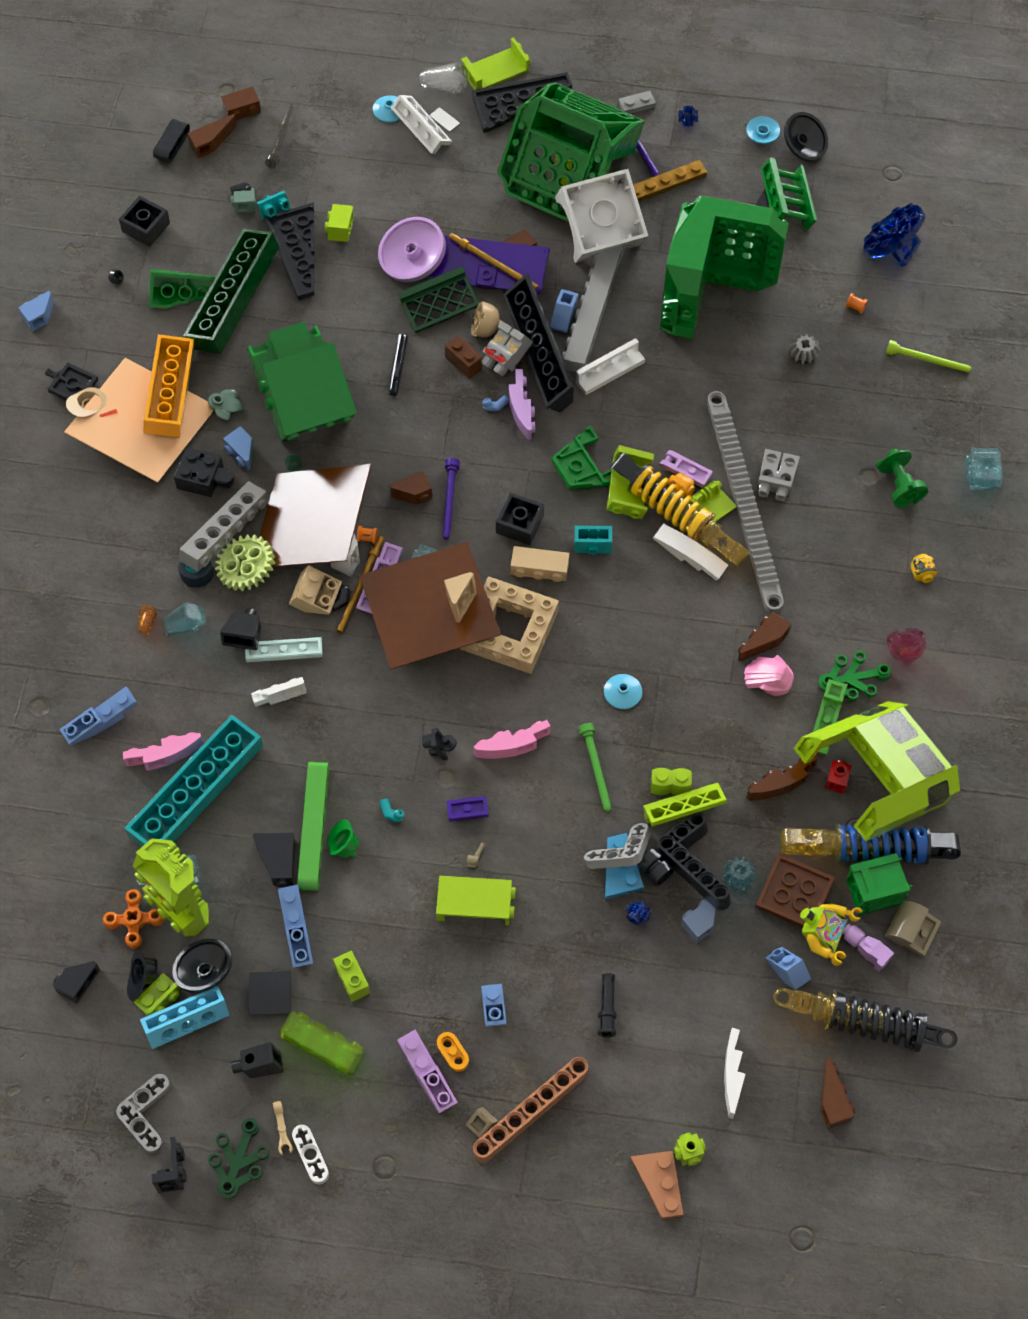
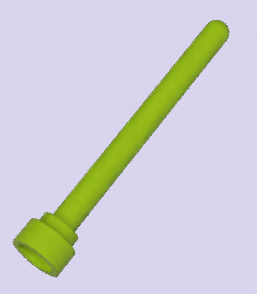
(894, 348)

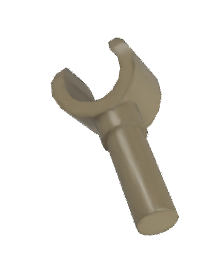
(472, 861)

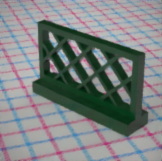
(434, 286)

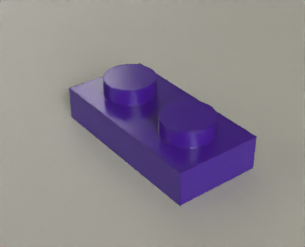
(467, 808)

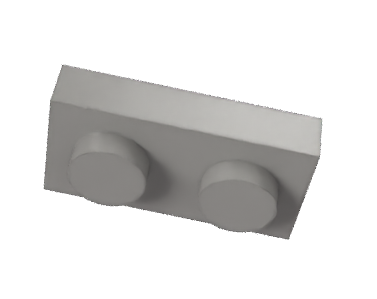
(637, 102)

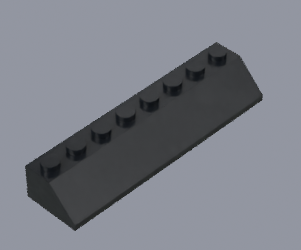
(543, 353)

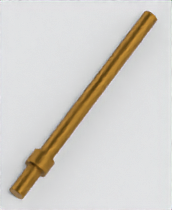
(465, 245)
(373, 554)

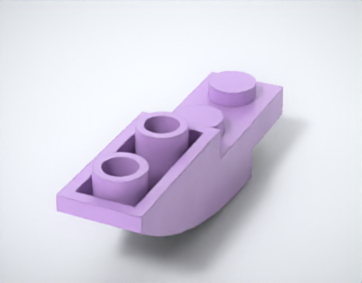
(521, 406)
(426, 1071)

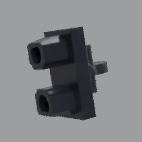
(439, 744)

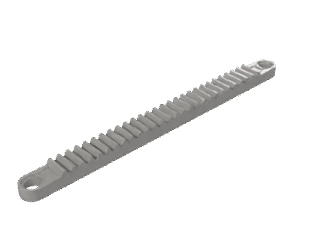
(745, 501)

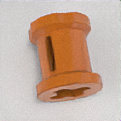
(856, 303)
(361, 537)

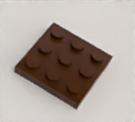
(792, 889)

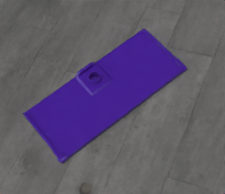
(518, 257)

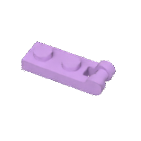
(686, 466)

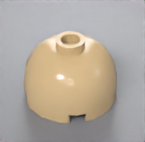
(486, 320)

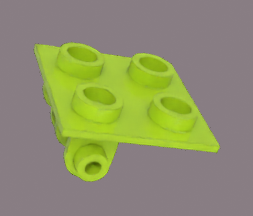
(714, 500)

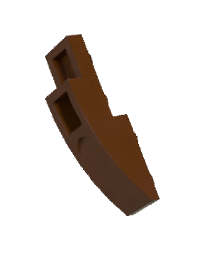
(779, 783)

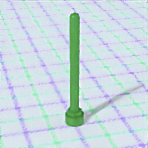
(587, 732)

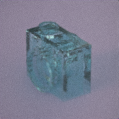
(977, 475)

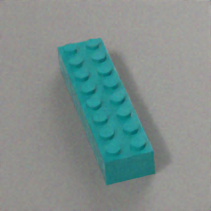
(196, 783)

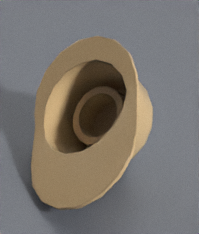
(77, 402)

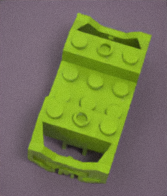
(169, 886)

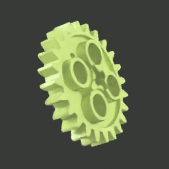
(245, 562)

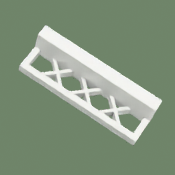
(420, 123)
(609, 368)

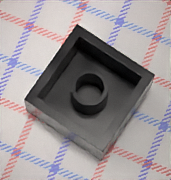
(144, 221)
(519, 518)

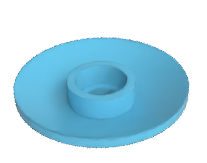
(383, 111)
(763, 130)
(623, 699)

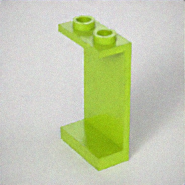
(497, 67)
(619, 499)
(475, 898)

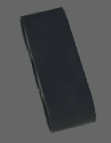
(171, 140)

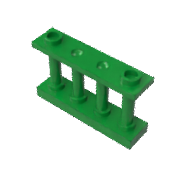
(776, 198)

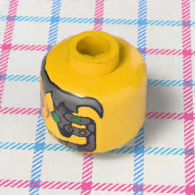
(924, 568)

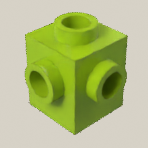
(688, 1156)

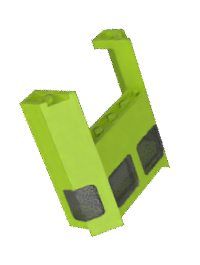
(899, 757)

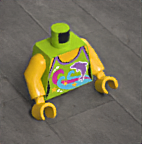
(825, 927)

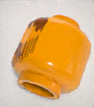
(683, 483)

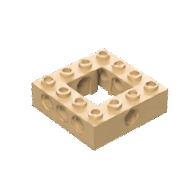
(508, 651)

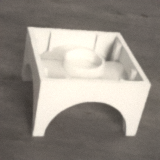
(602, 214)

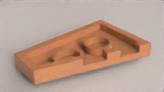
(661, 1182)

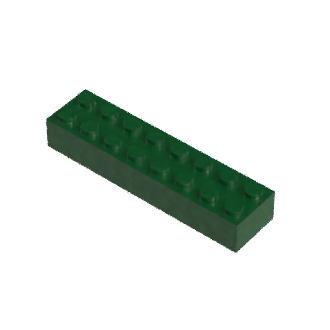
(232, 290)

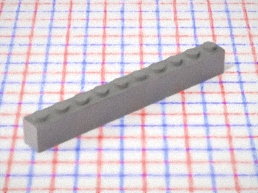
(592, 308)

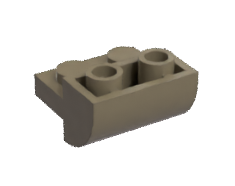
(913, 927)

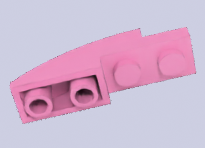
(505, 745)
(172, 750)

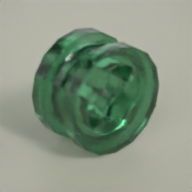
(291, 459)

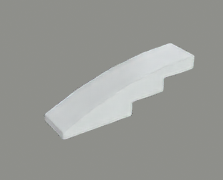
(690, 551)
(732, 1078)

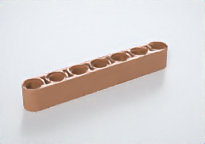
(526, 1118)

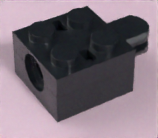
(201, 472)

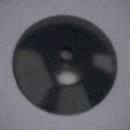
(805, 136)
(202, 965)

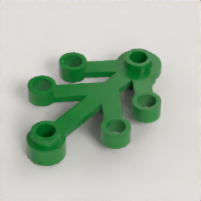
(853, 678)

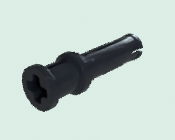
(607, 1014)

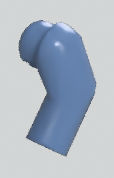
(490, 405)

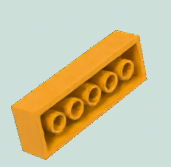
(168, 386)

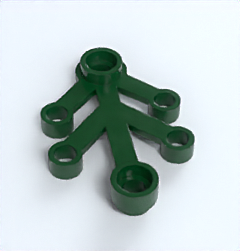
(237, 1161)

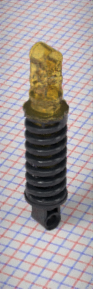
(867, 1018)

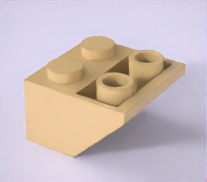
(315, 591)

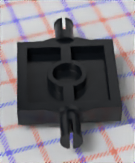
(70, 381)

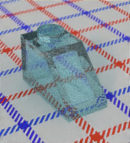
(184, 619)

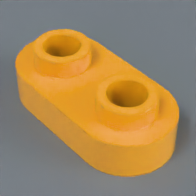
(453, 1052)

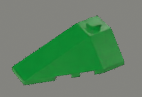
(176, 288)

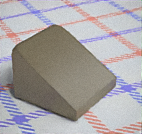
(481, 1122)

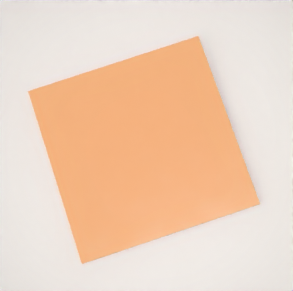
(122, 433)

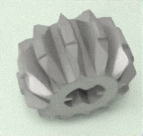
(804, 349)

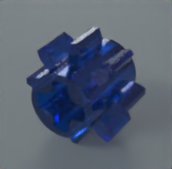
(688, 115)
(638, 912)

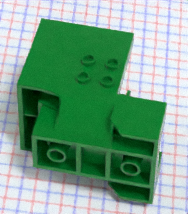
(301, 381)

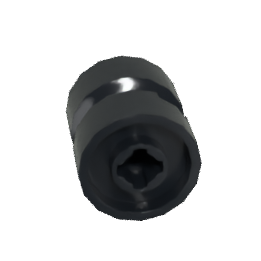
(658, 869)

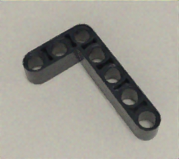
(678, 850)

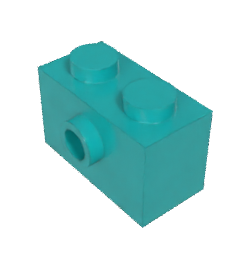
(593, 539)

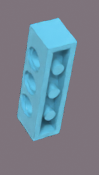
(184, 1017)

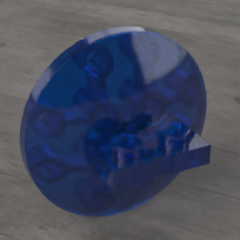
(896, 234)

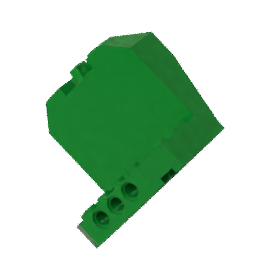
(574, 130)
(702, 255)

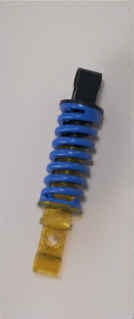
(847, 841)

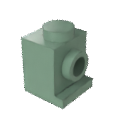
(244, 201)

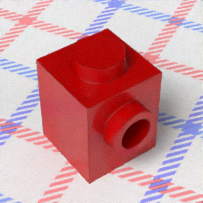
(838, 776)

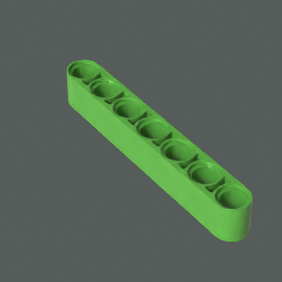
(313, 826)

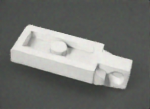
(279, 693)

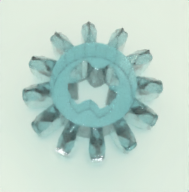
(744, 868)

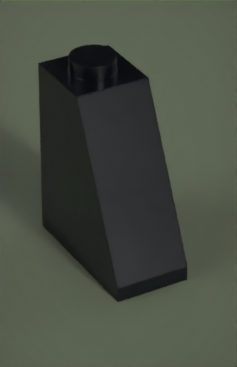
(278, 856)

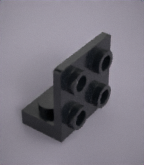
(173, 1180)

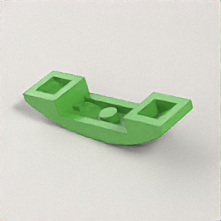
(830, 707)

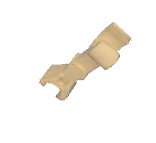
(284, 1141)

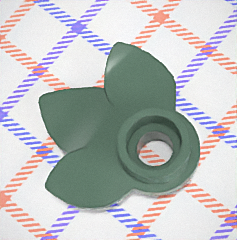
(226, 405)

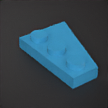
(621, 879)

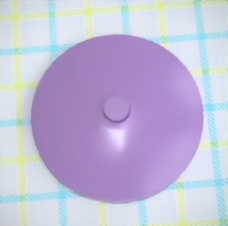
(412, 249)

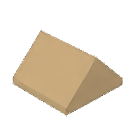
(460, 593)

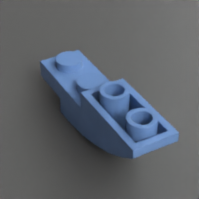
(98, 719)
(295, 926)

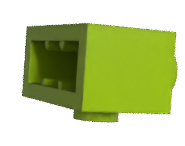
(339, 222)

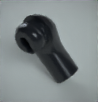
(240, 187)
(343, 598)

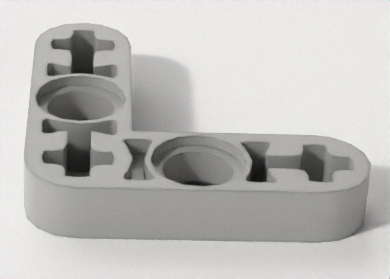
(620, 857)
(138, 1108)

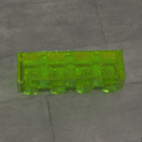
(321, 1043)

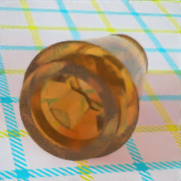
(146, 618)

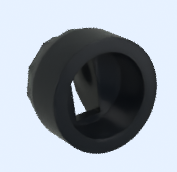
(117, 274)

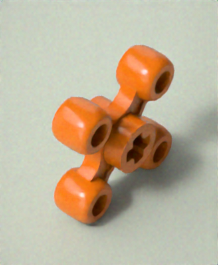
(133, 925)

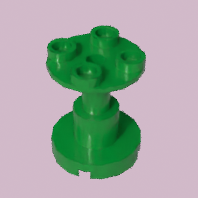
(907, 488)

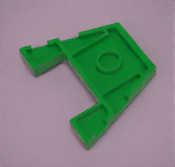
(577, 466)

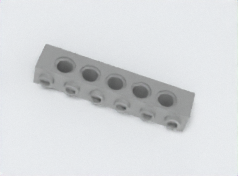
(222, 526)

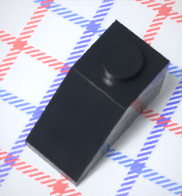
(75, 980)

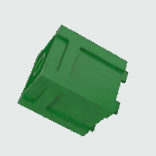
(877, 884)

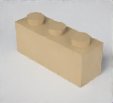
(539, 564)

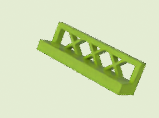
(684, 804)

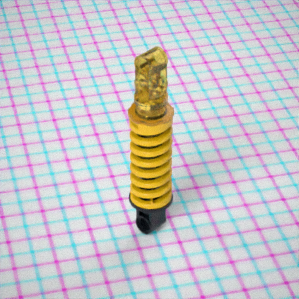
(697, 523)

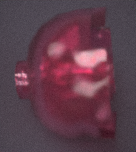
(906, 645)

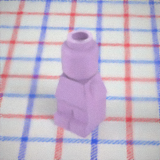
(869, 947)

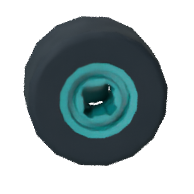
(193, 578)

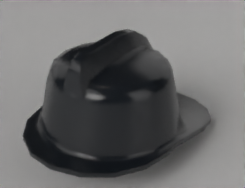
(141, 975)

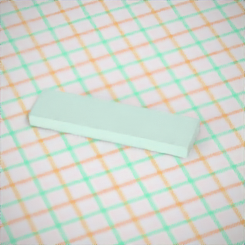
(285, 650)

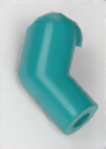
(389, 813)

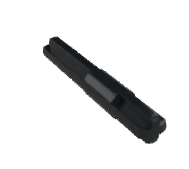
(397, 366)

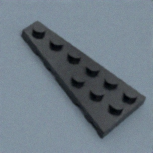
(500, 103)

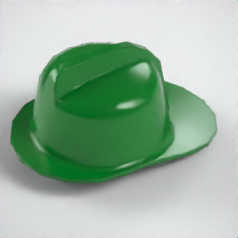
(342, 840)

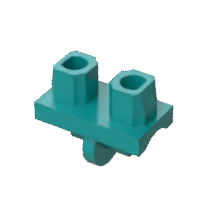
(273, 204)

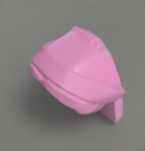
(770, 675)

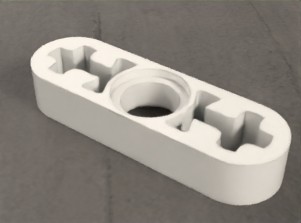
(298, 1142)

